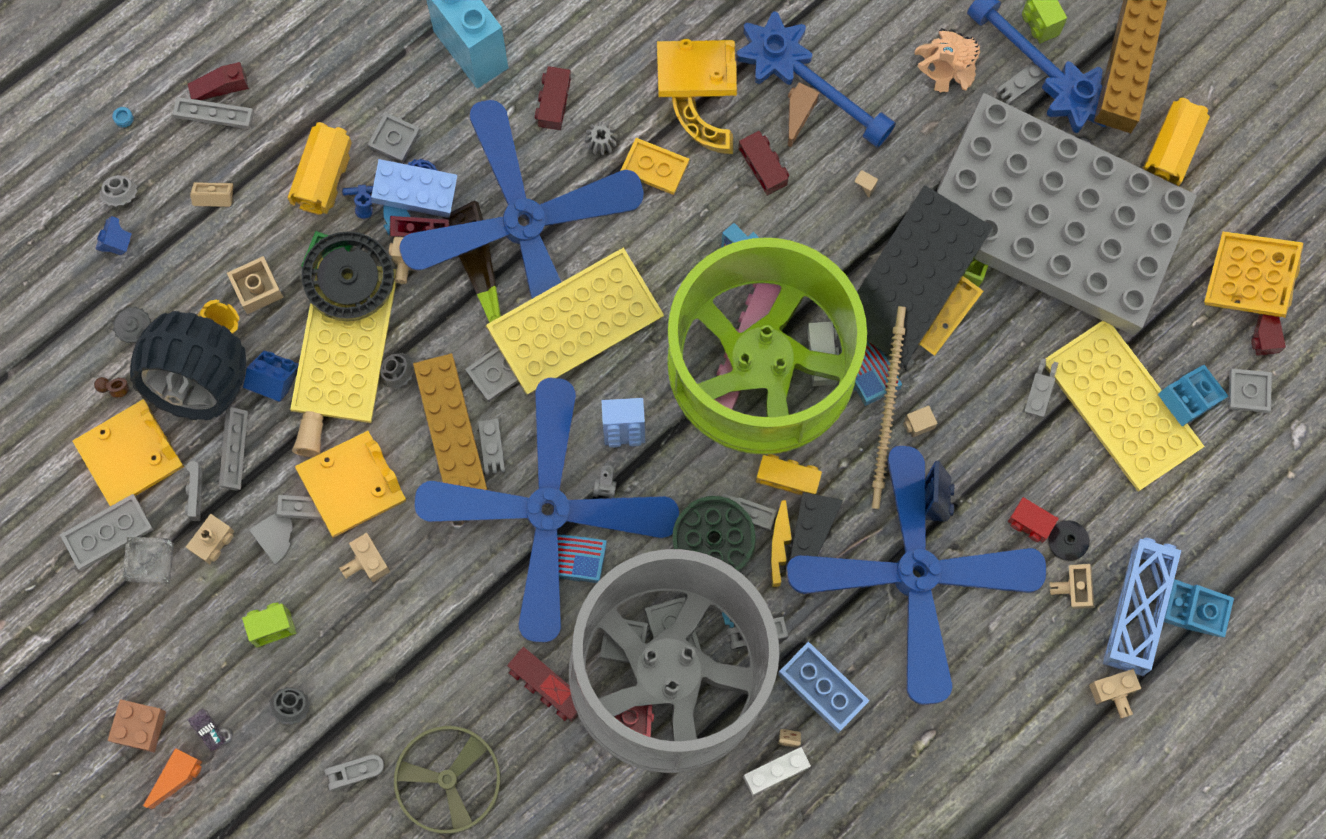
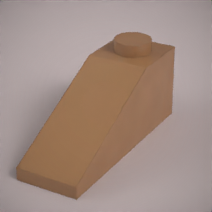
(800, 107)

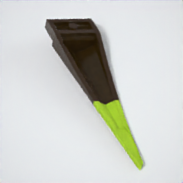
(478, 262)

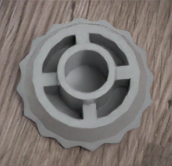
(118, 191)

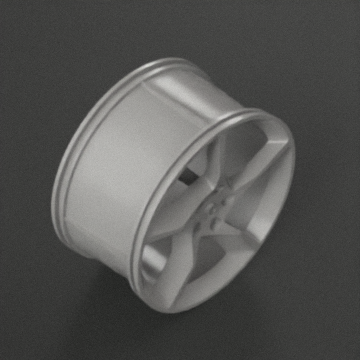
(668, 665)

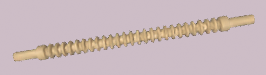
(878, 484)

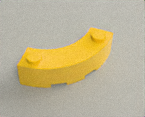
(704, 134)

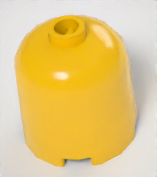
(222, 314)

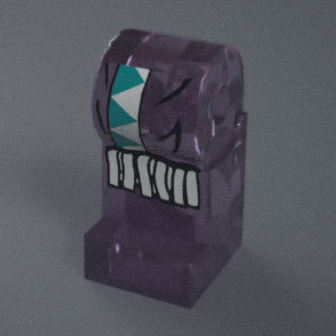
(207, 729)

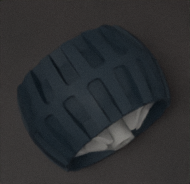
(188, 365)

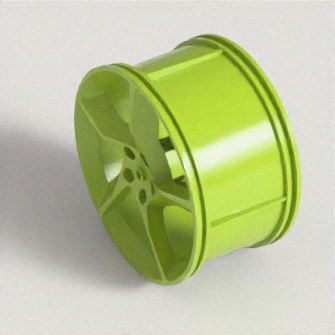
(763, 353)

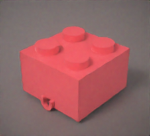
(638, 719)

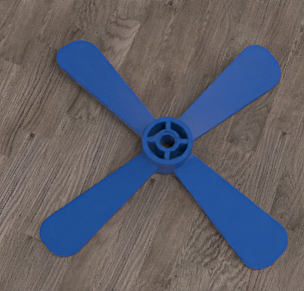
(604, 197)
(541, 600)
(926, 658)

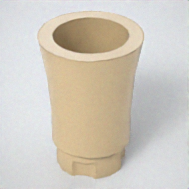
(309, 435)

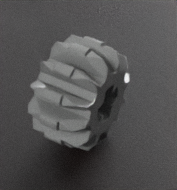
(598, 144)

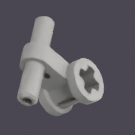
(605, 485)

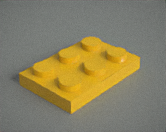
(656, 165)

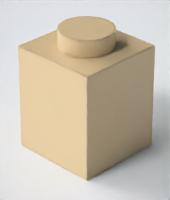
(920, 421)

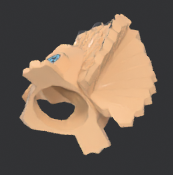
(952, 58)

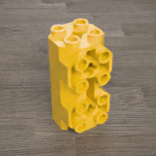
(1177, 141)
(320, 169)

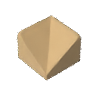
(867, 182)

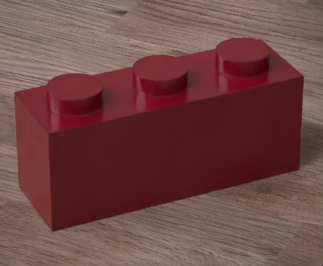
(553, 98)
(763, 162)

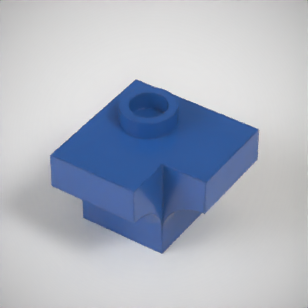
(113, 237)

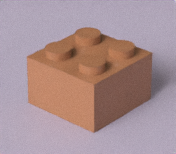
(137, 726)

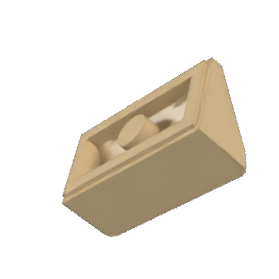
(212, 194)

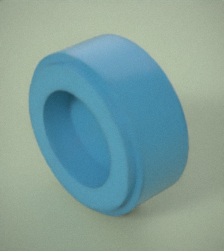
(122, 117)

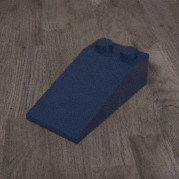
(938, 494)

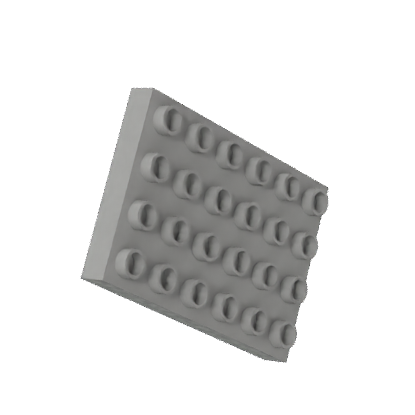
(1066, 213)

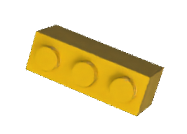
(788, 475)

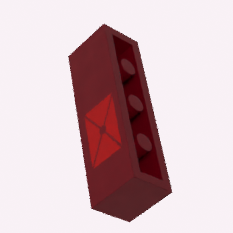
(544, 682)

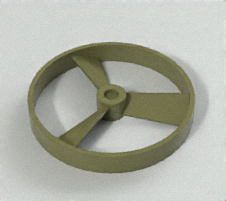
(447, 779)

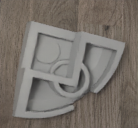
(274, 536)

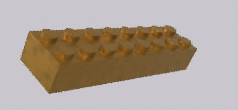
(1130, 64)
(449, 422)

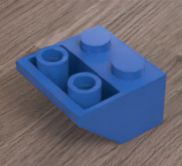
(270, 375)

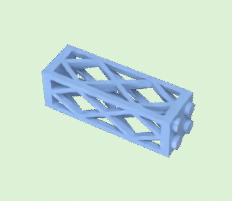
(1167, 557)

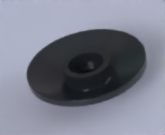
(1062, 547)

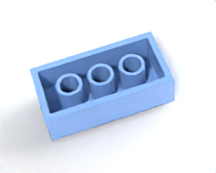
(413, 188)
(623, 422)
(823, 687)

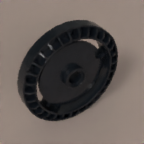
(350, 290)

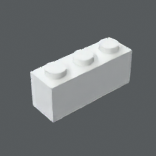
(821, 339)
(776, 771)

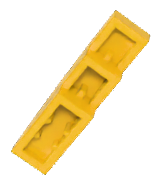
(780, 537)

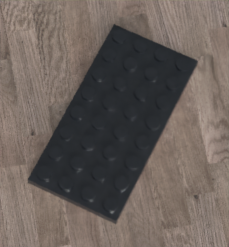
(920, 269)

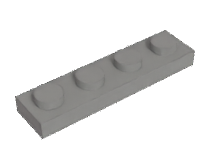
(213, 113)
(233, 448)

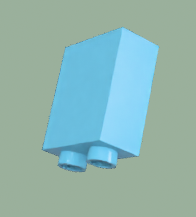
(470, 37)

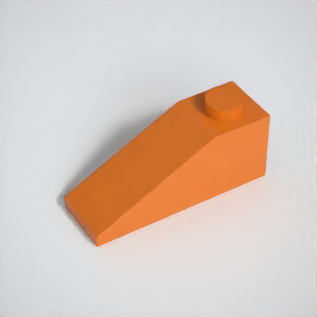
(175, 775)

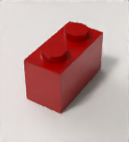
(1032, 520)

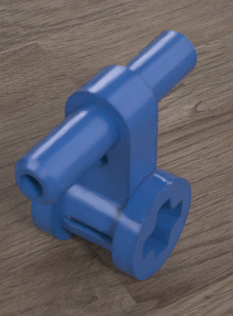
(362, 200)

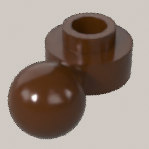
(117, 387)

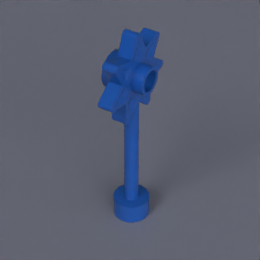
(779, 53)
(1074, 92)

